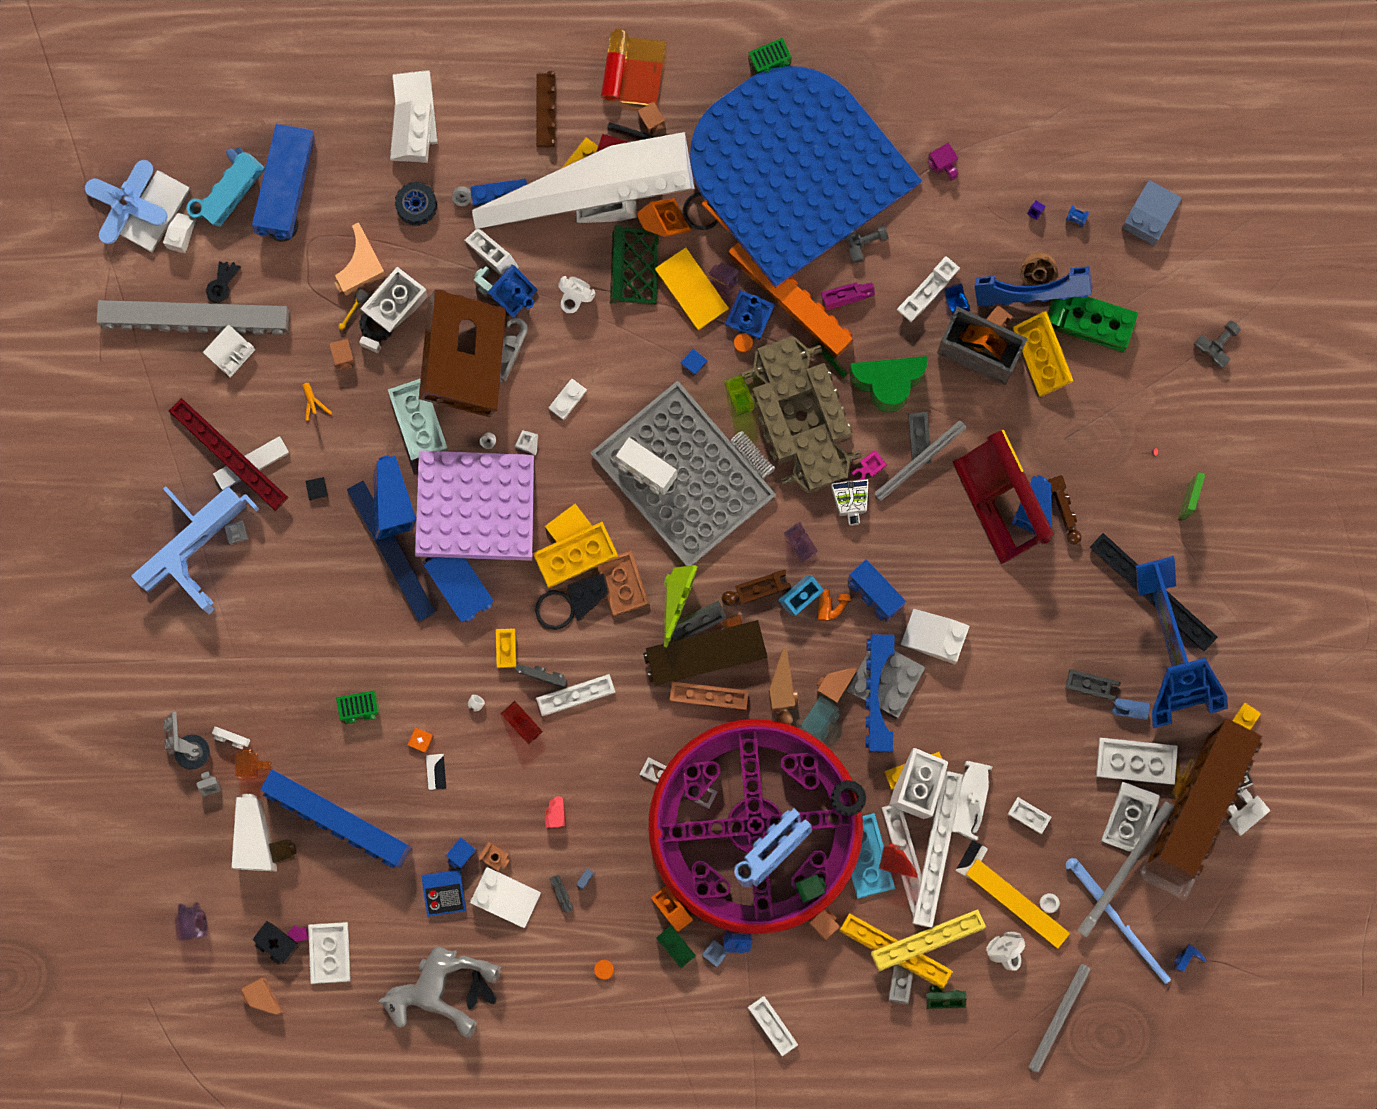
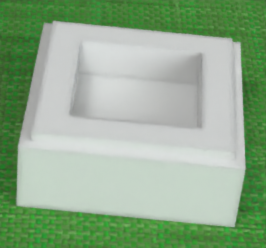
(370, 344)

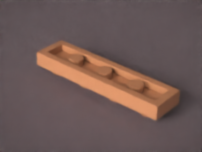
(709, 696)

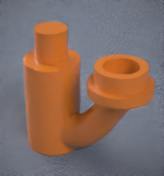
(825, 610)

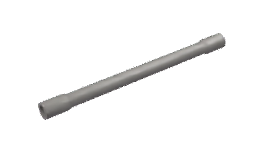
(1161, 817)

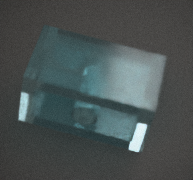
(820, 718)

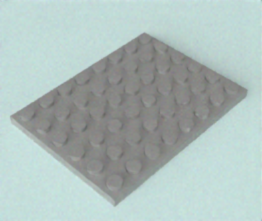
(713, 483)

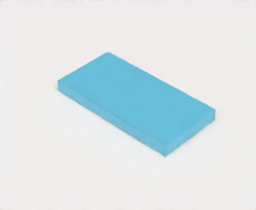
(867, 876)

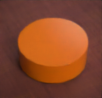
(743, 343)
(604, 969)

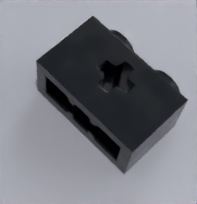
(286, 944)

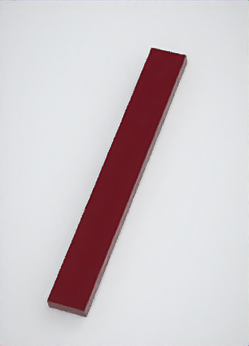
(228, 454)

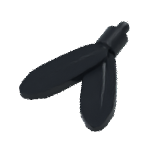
(479, 986)

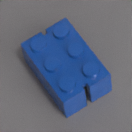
(876, 591)

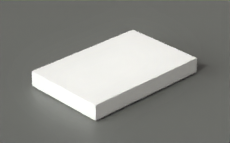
(329, 953)

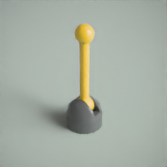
(360, 297)

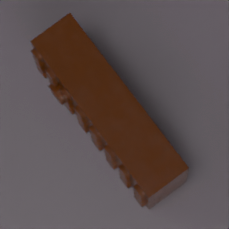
(1204, 802)

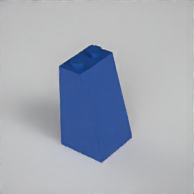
(391, 500)
(459, 586)

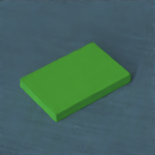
(1191, 496)

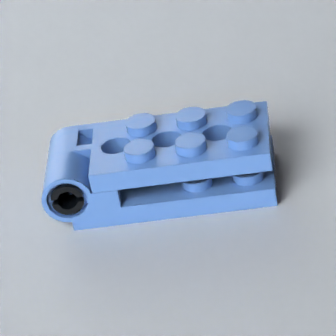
(754, 866)

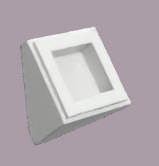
(527, 442)

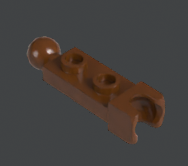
(1063, 501)
(756, 589)

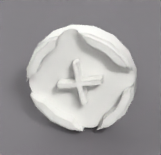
(575, 290)
(1006, 949)

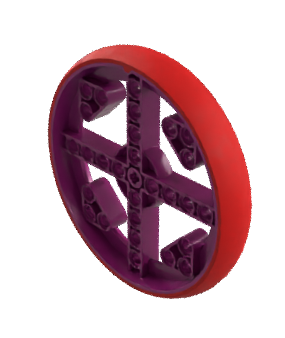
(698, 755)

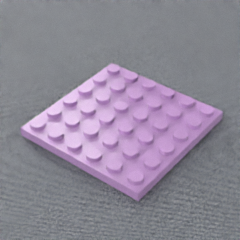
(475, 505)

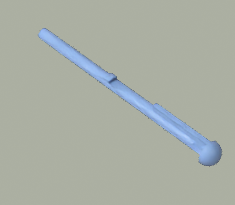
(1097, 892)

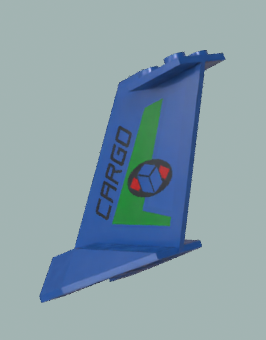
(1184, 682)

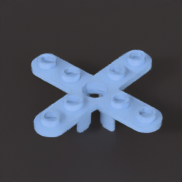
(136, 206)

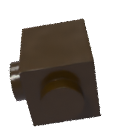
(282, 851)

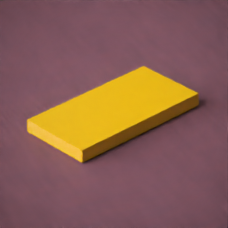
(691, 289)
(1043, 354)
(575, 554)

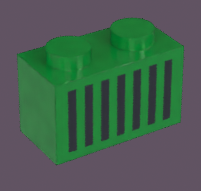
(770, 56)
(357, 707)

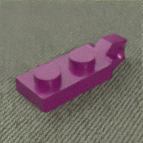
(847, 294)

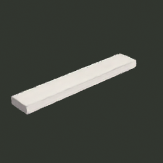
(900, 836)

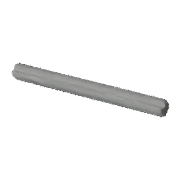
(920, 460)
(1059, 1018)

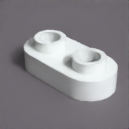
(223, 735)

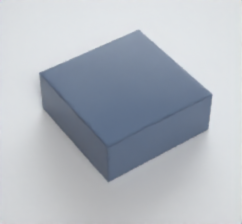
(583, 881)
(715, 953)

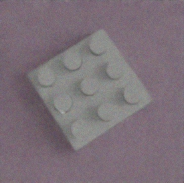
(895, 683)

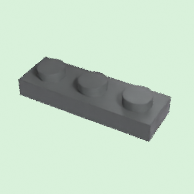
(699, 621)

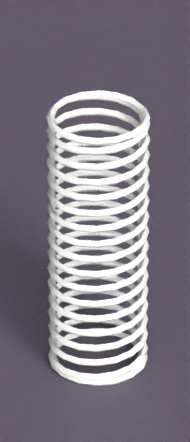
(744, 439)

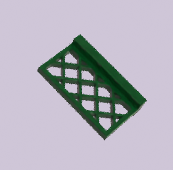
(618, 269)

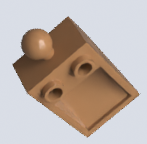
(781, 690)

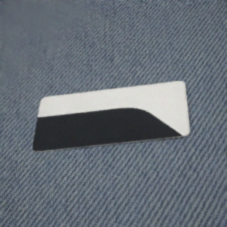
(436, 771)
(974, 852)

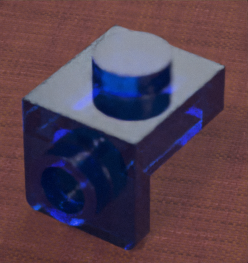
(956, 298)

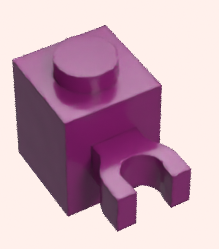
(943, 160)

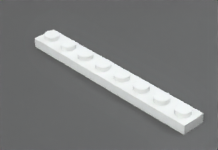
(937, 850)

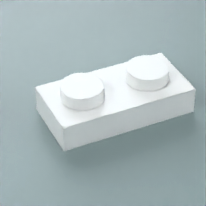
(567, 399)
(1029, 815)

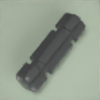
(561, 893)

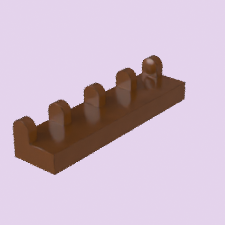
(545, 109)

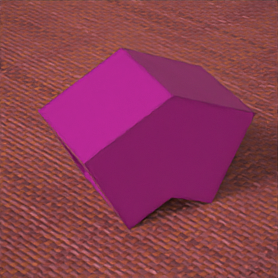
(298, 934)

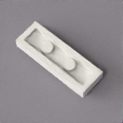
(773, 1026)

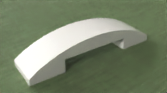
(928, 289)

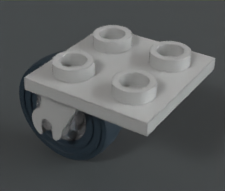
(189, 751)

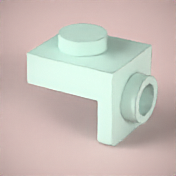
(480, 281)

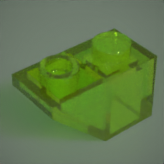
(739, 395)

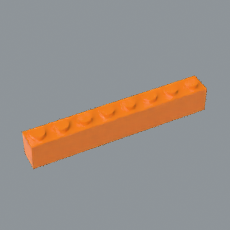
(798, 305)

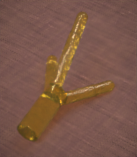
(1181, 778)

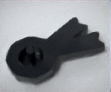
(218, 289)

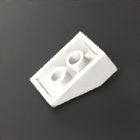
(608, 213)
(395, 300)
(935, 635)
(919, 784)
(1130, 816)
(505, 897)

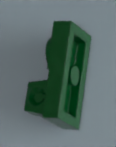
(938, 1000)

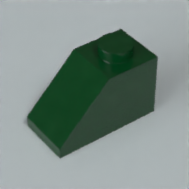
(810, 888)

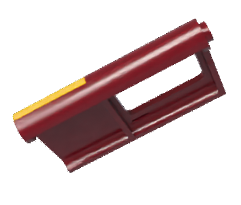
(990, 473)

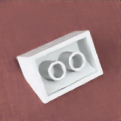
(411, 131)

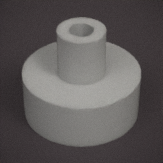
(461, 196)

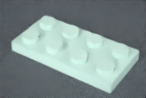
(417, 420)

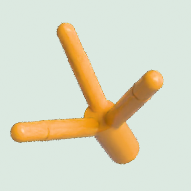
(310, 401)

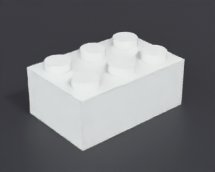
(646, 467)

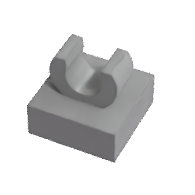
(236, 532)
(208, 785)

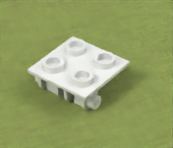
(229, 350)

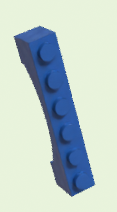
(992, 291)
(879, 737)

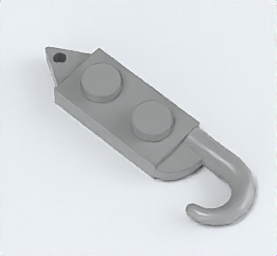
(511, 348)

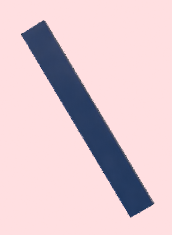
(393, 555)

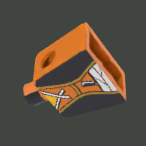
(976, 338)

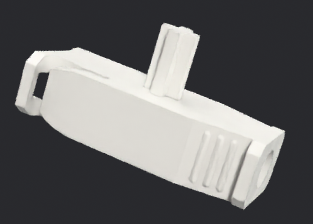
(971, 799)

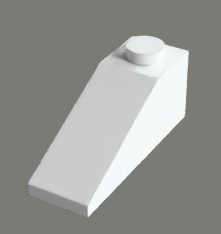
(490, 251)

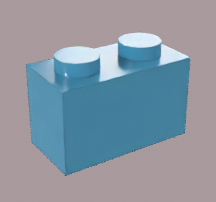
(801, 595)

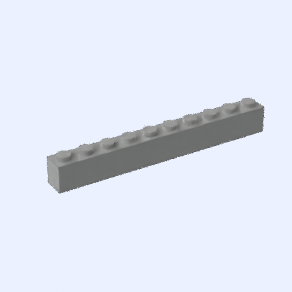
(192, 317)

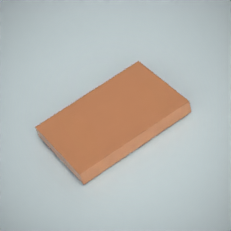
(624, 584)

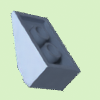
(1151, 213)

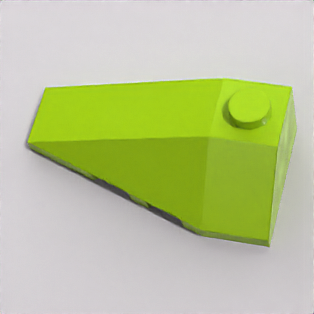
(676, 594)

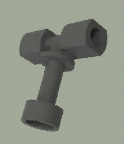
(856, 242)
(1215, 348)

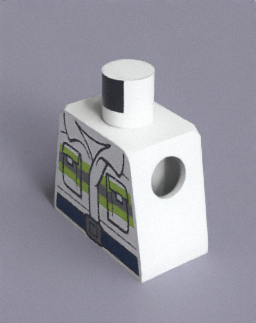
(851, 499)

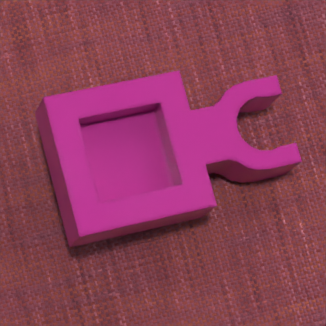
(871, 465)

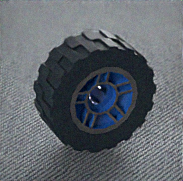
(413, 193)

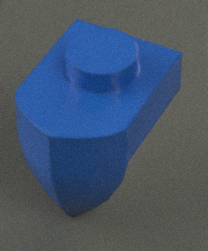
(737, 942)
(1183, 959)

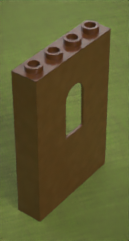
(458, 377)

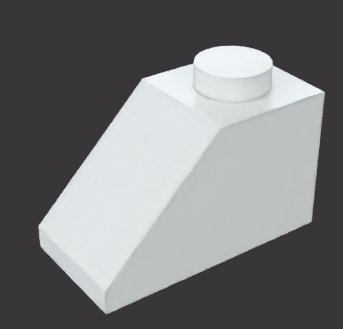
(179, 233)

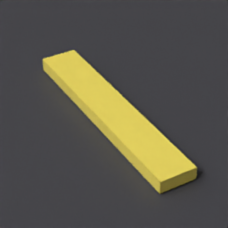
(928, 940)

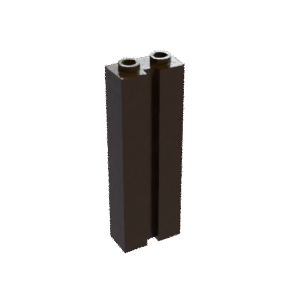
(705, 653)

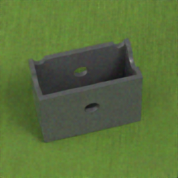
(958, 352)

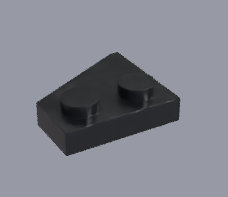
(587, 594)

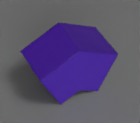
(1038, 207)

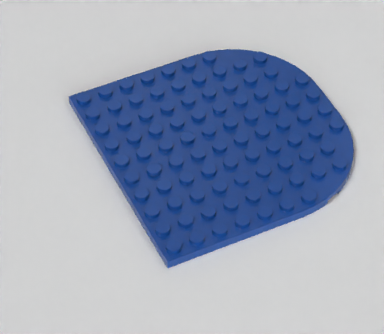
(794, 167)

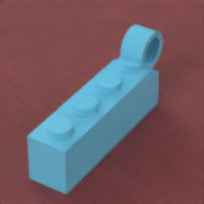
(229, 190)

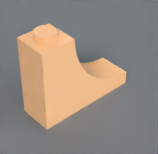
(363, 267)

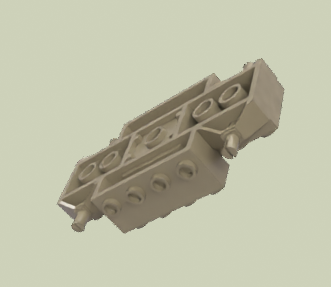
(794, 388)

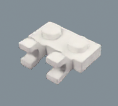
(1248, 814)

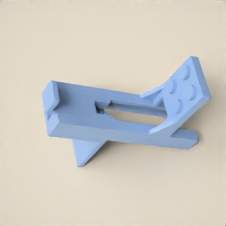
(174, 556)

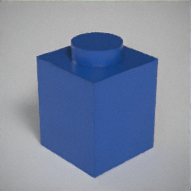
(460, 853)

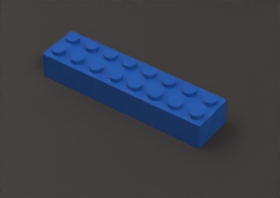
(331, 816)

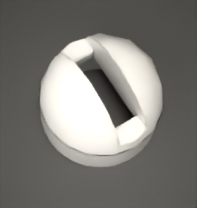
(483, 441)
(476, 702)

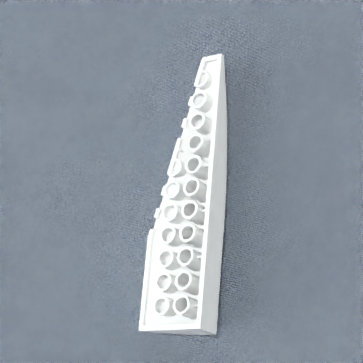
(604, 178)

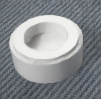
(1049, 903)

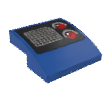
(443, 892)

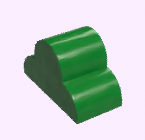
(888, 380)

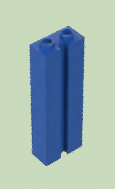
(283, 181)

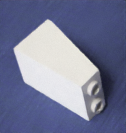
(251, 836)

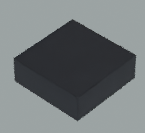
(316, 488)

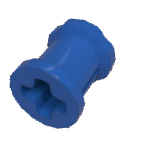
(1077, 216)

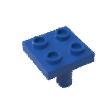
(513, 291)
(749, 314)

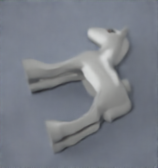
(430, 988)

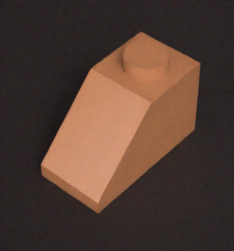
(835, 684)
(261, 997)

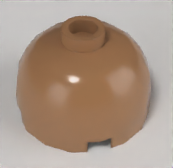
(1038, 269)

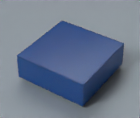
(694, 362)

